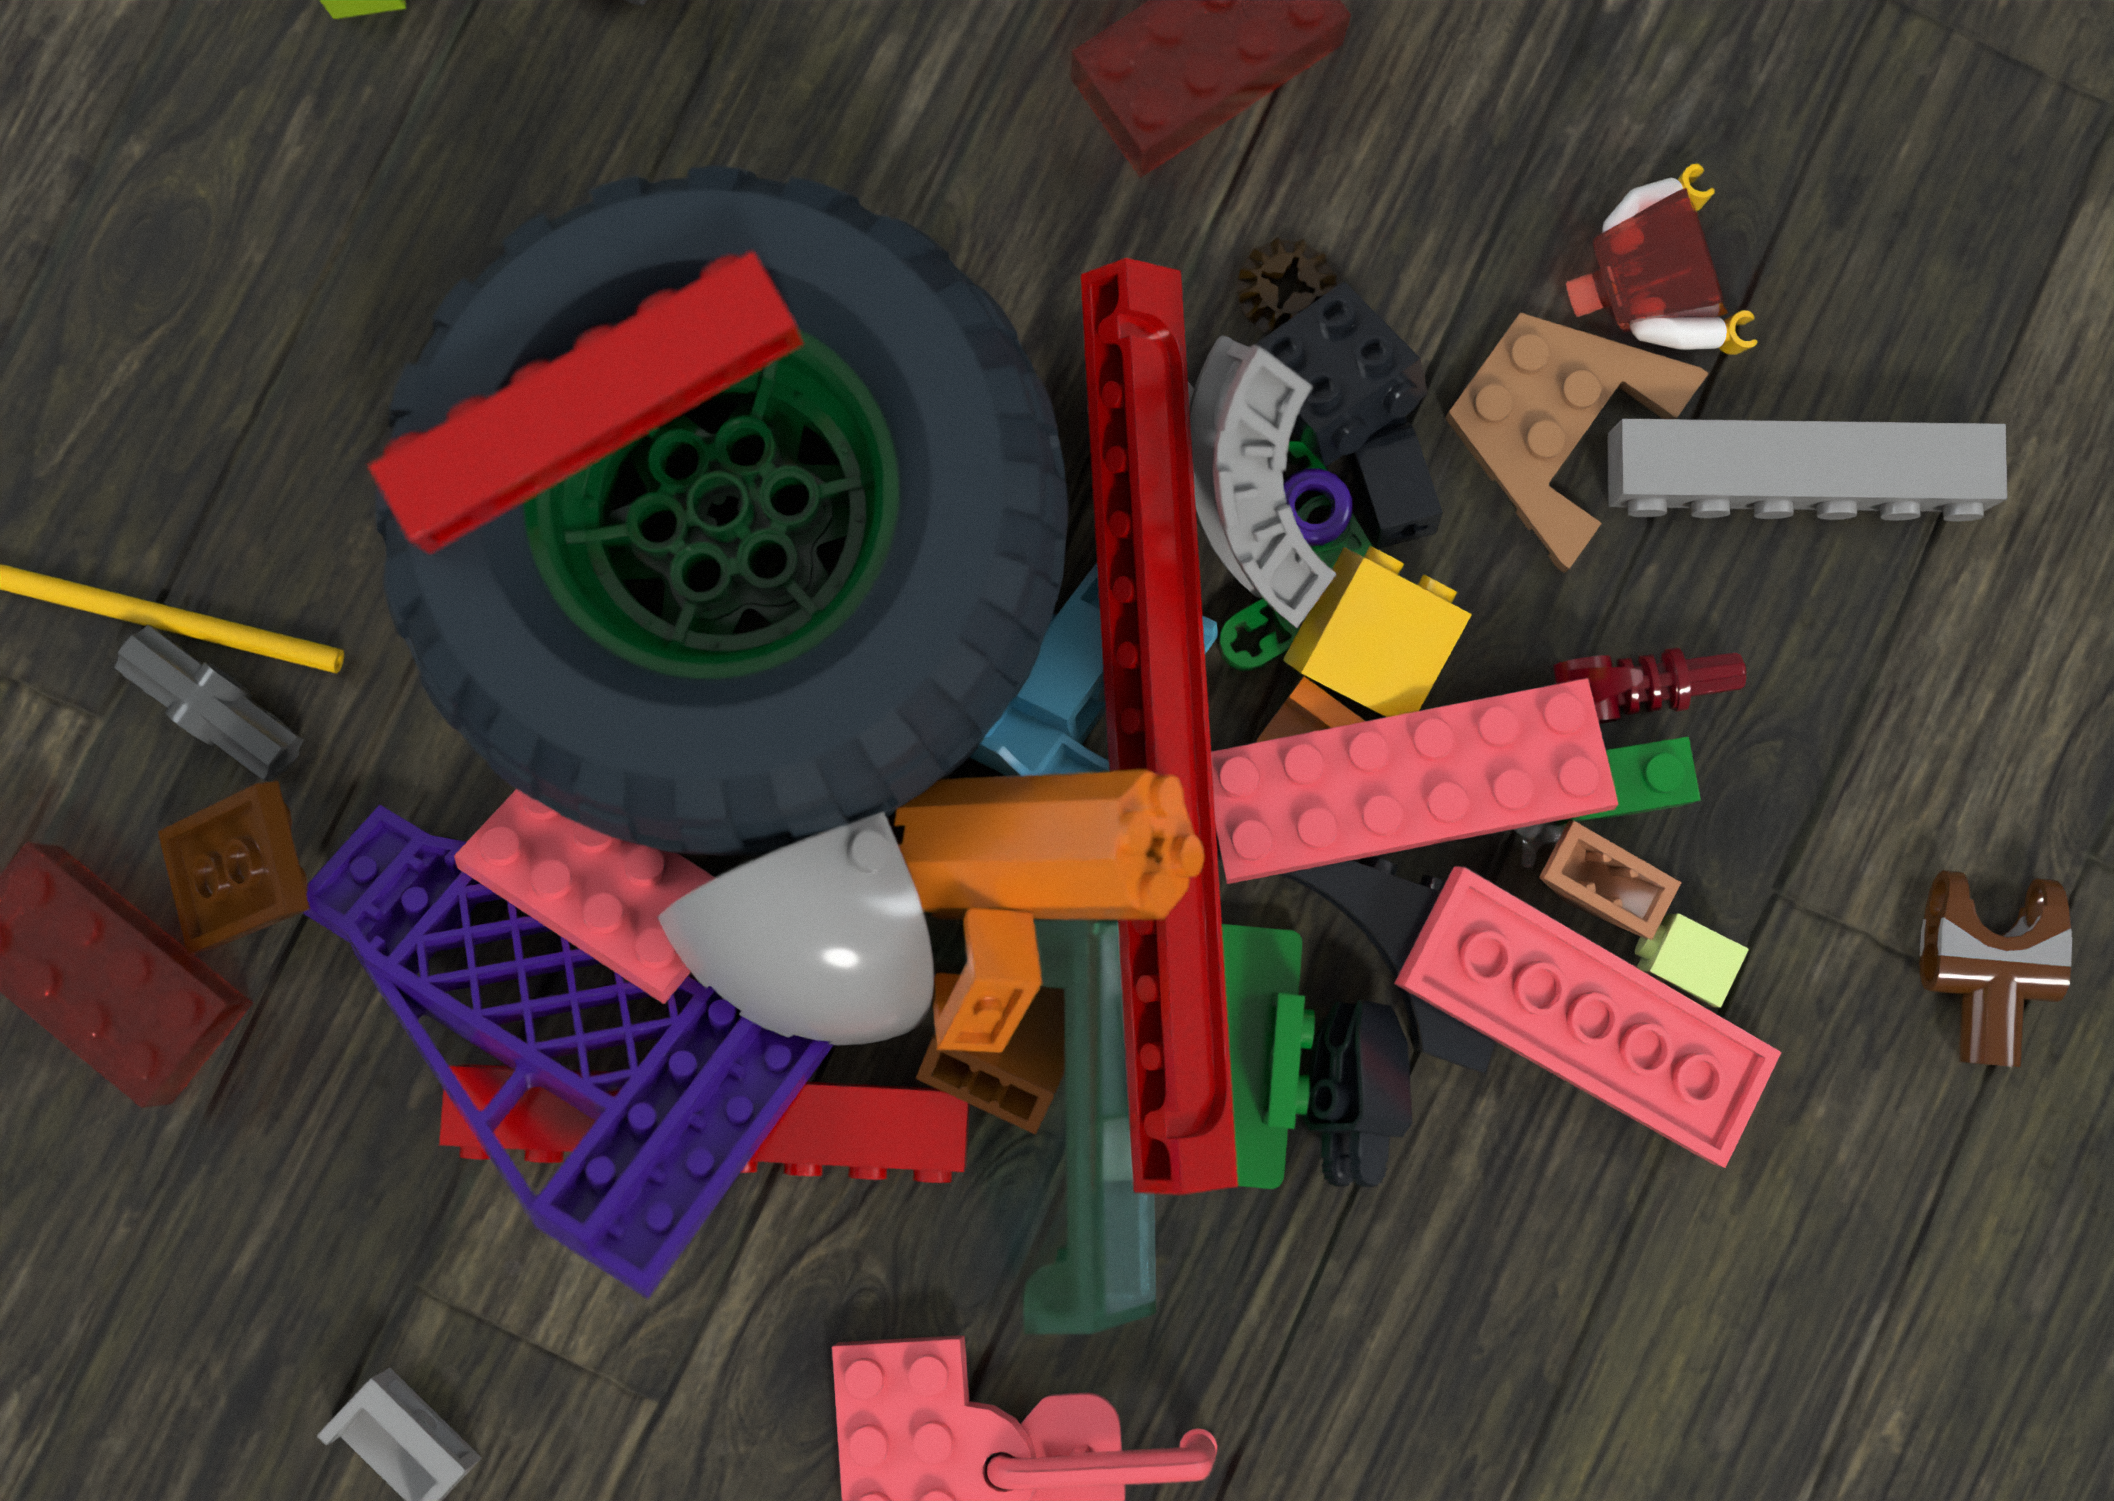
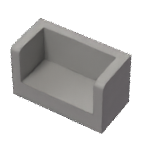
(402, 1439)

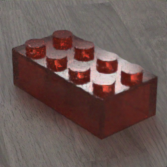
(1194, 64)
(108, 977)

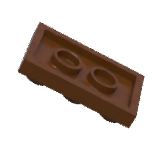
(234, 868)

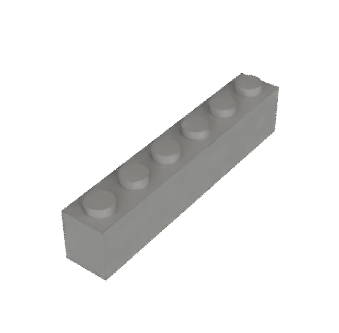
(1806, 467)

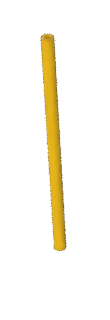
(170, 619)

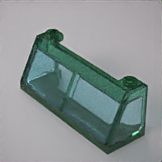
(1110, 1255)

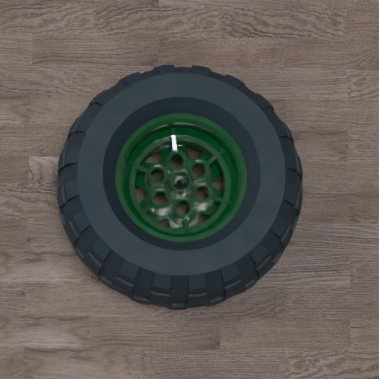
(868, 672)

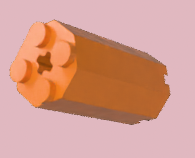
(1051, 845)

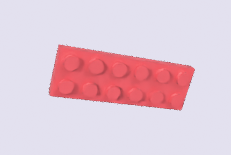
(1410, 781)
(1588, 1016)

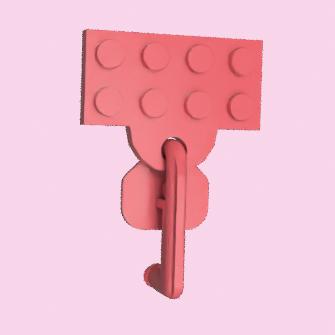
(919, 1438)

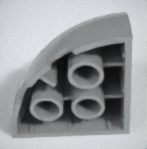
(814, 938)

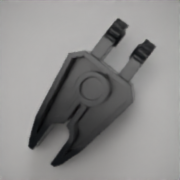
(1358, 1091)

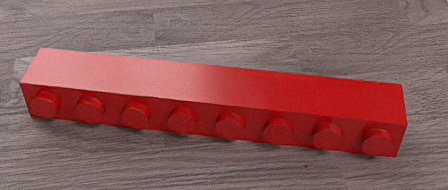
(824, 1125)

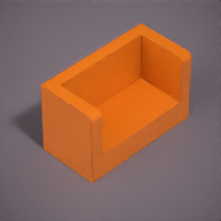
(996, 987)

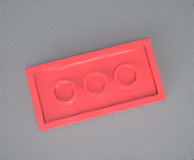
(586, 887)

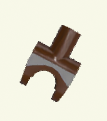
(1992, 968)

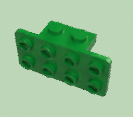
(1265, 1046)

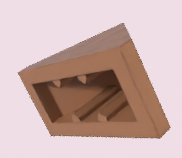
(1608, 881)

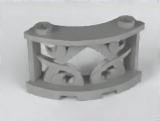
(1239, 448)

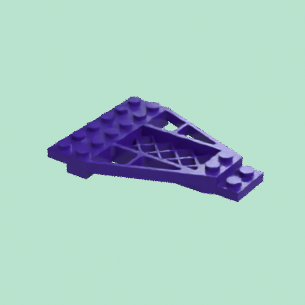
(671, 1132)

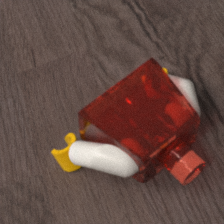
(1660, 271)

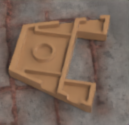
(1538, 402)

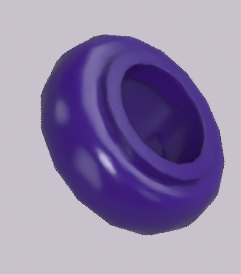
(1334, 489)

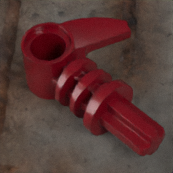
(1652, 682)

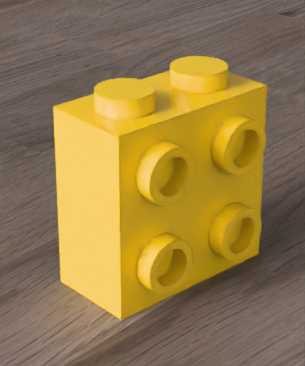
(1378, 634)

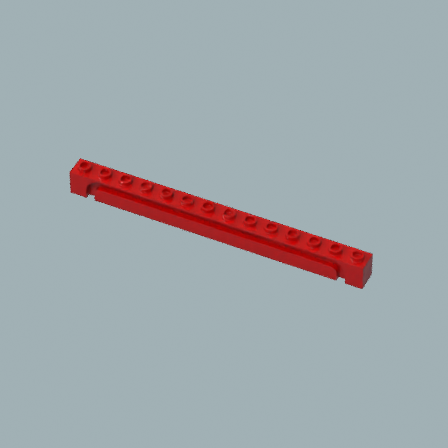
(1159, 716)

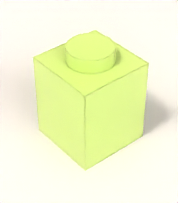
(1691, 959)

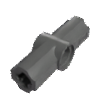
(208, 703)

